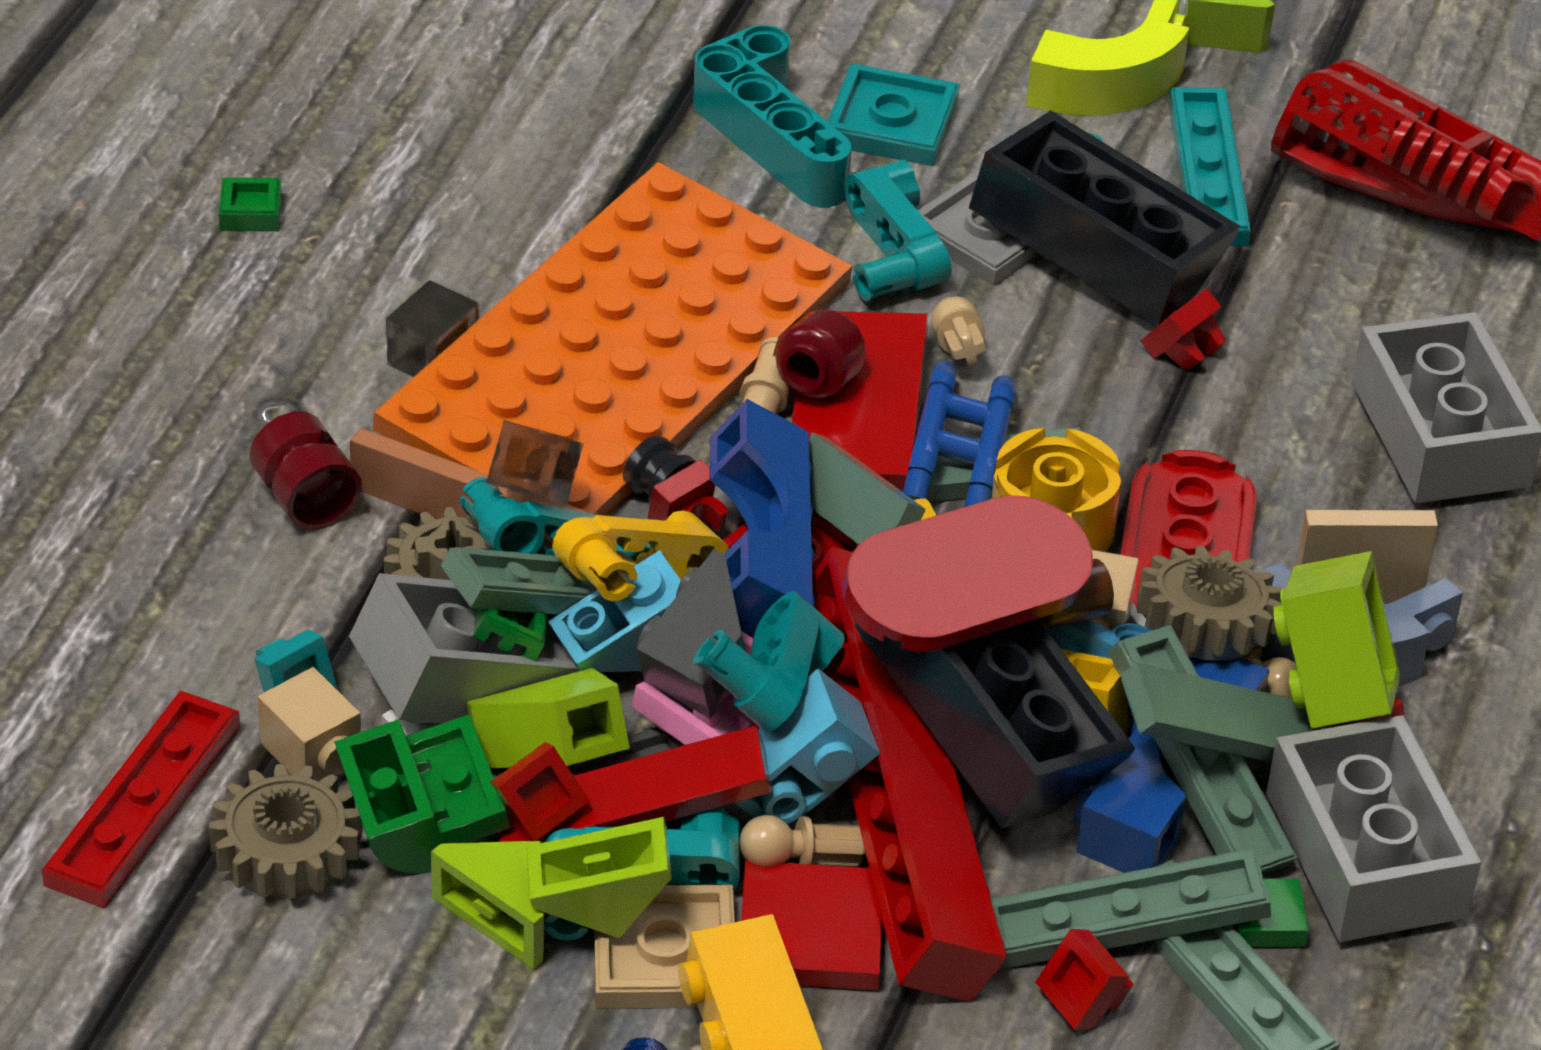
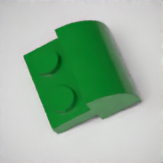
(421, 790)

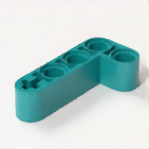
(746, 97)

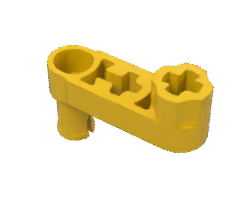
(591, 552)

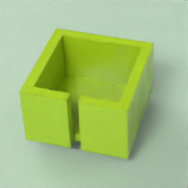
(1338, 640)

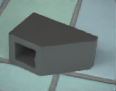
(670, 641)

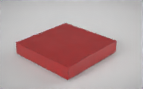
(824, 918)

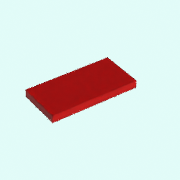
(880, 406)

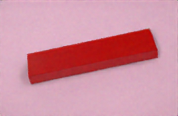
(668, 784)
(141, 799)

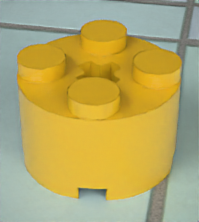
(1068, 472)

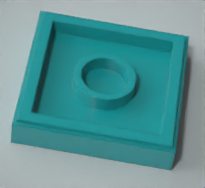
(894, 113)

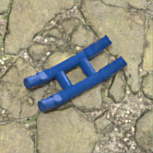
(934, 441)

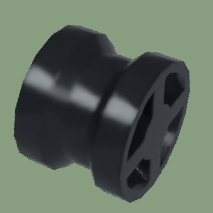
(653, 463)

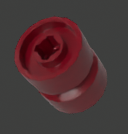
(305, 470)

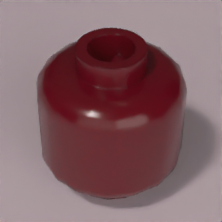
(820, 354)

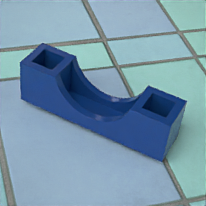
(766, 474)
(1136, 808)

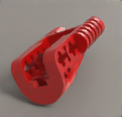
(1424, 165)

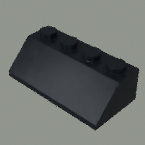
(1101, 216)
(1010, 717)

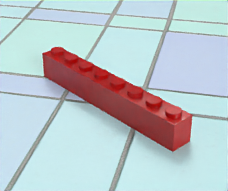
(912, 823)

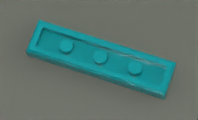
(1209, 153)

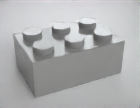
(1446, 407)
(1372, 828)

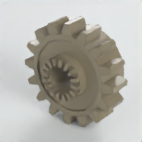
(1210, 602)
(285, 833)

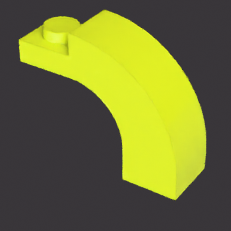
(1112, 73)

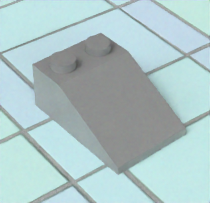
(424, 651)

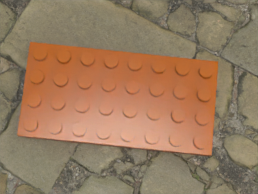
(620, 335)

